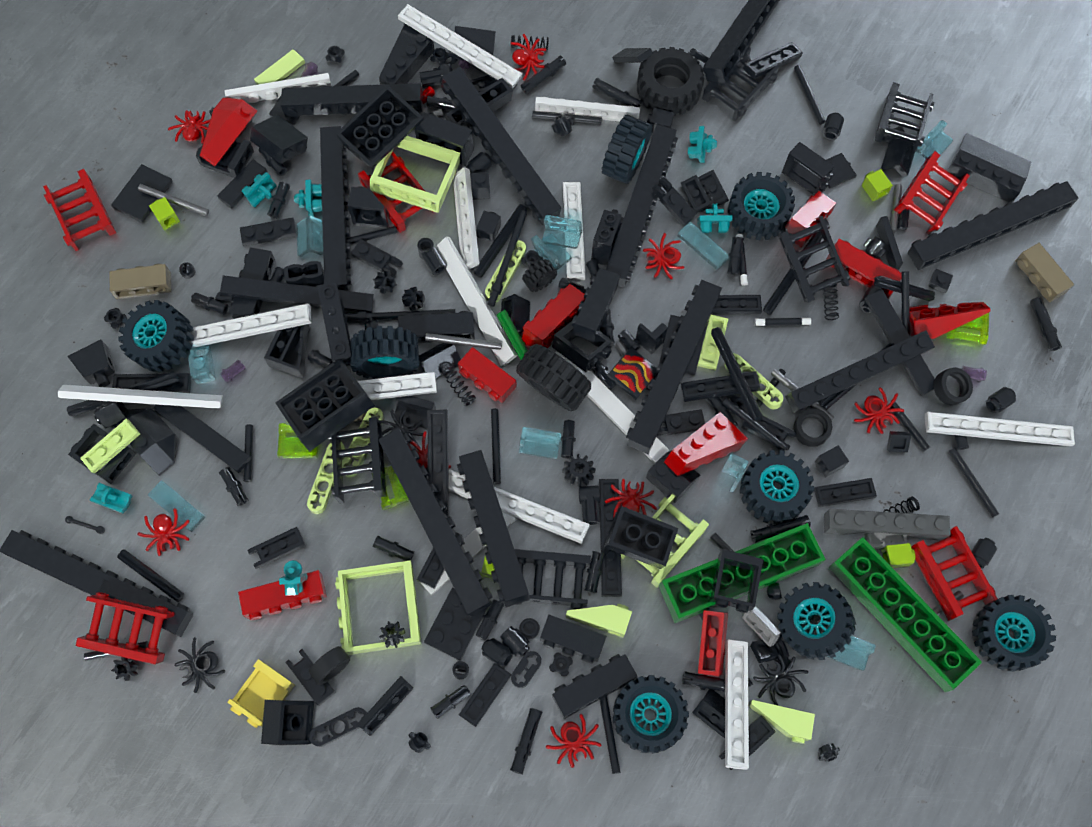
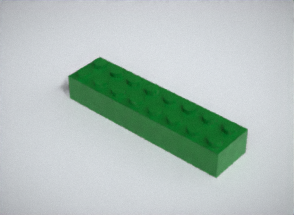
(782, 558)
(905, 615)

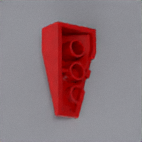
(226, 125)
(945, 318)

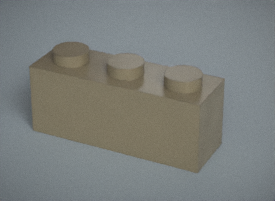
(1044, 272)
(140, 281)

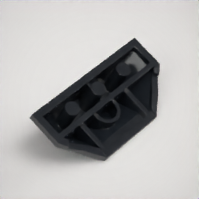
(155, 440)

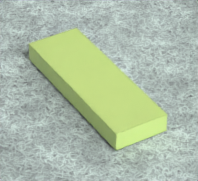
(281, 69)
(709, 353)
(110, 446)

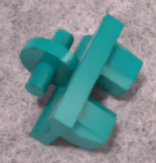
(704, 142)
(260, 189)
(311, 191)
(707, 220)
(111, 498)
(293, 578)

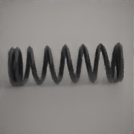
(530, 41)
(833, 314)
(466, 401)
(913, 508)

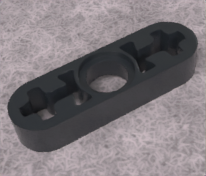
(322, 728)

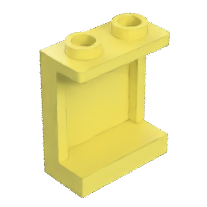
(260, 686)

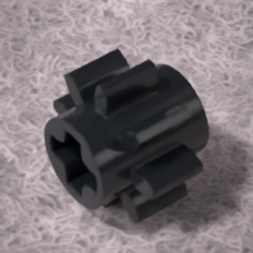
(562, 124)
(875, 247)
(384, 282)
(413, 298)
(390, 629)
(119, 668)

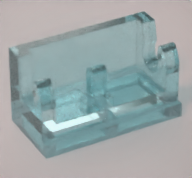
(539, 443)

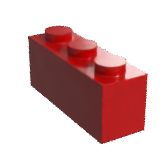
(487, 375)
(713, 643)

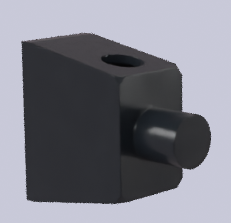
(94, 363)

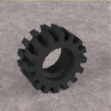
(539, 275)

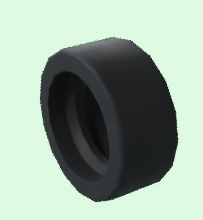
(961, 377)
(819, 415)
(329, 665)

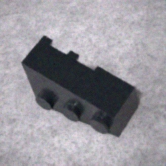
(288, 350)

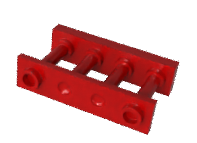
(915, 190)
(96, 210)
(396, 218)
(940, 587)
(130, 649)

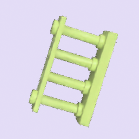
(683, 543)

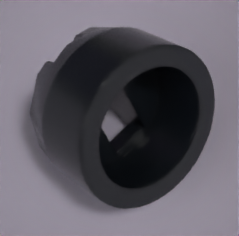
(190, 270)
(774, 591)
(461, 667)

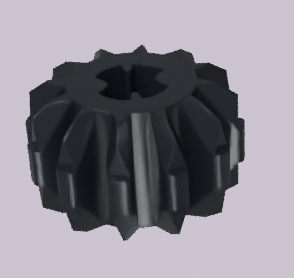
(587, 470)

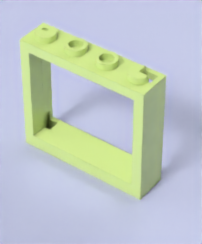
(412, 195)
(344, 604)

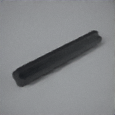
(896, 286)
(150, 575)

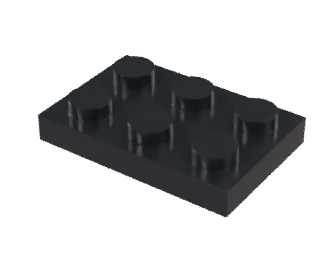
(453, 627)

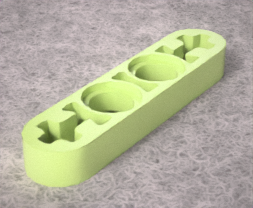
(510, 271)
(774, 392)
(360, 441)
(322, 476)

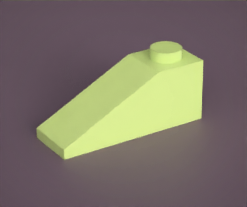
(606, 618)
(788, 721)

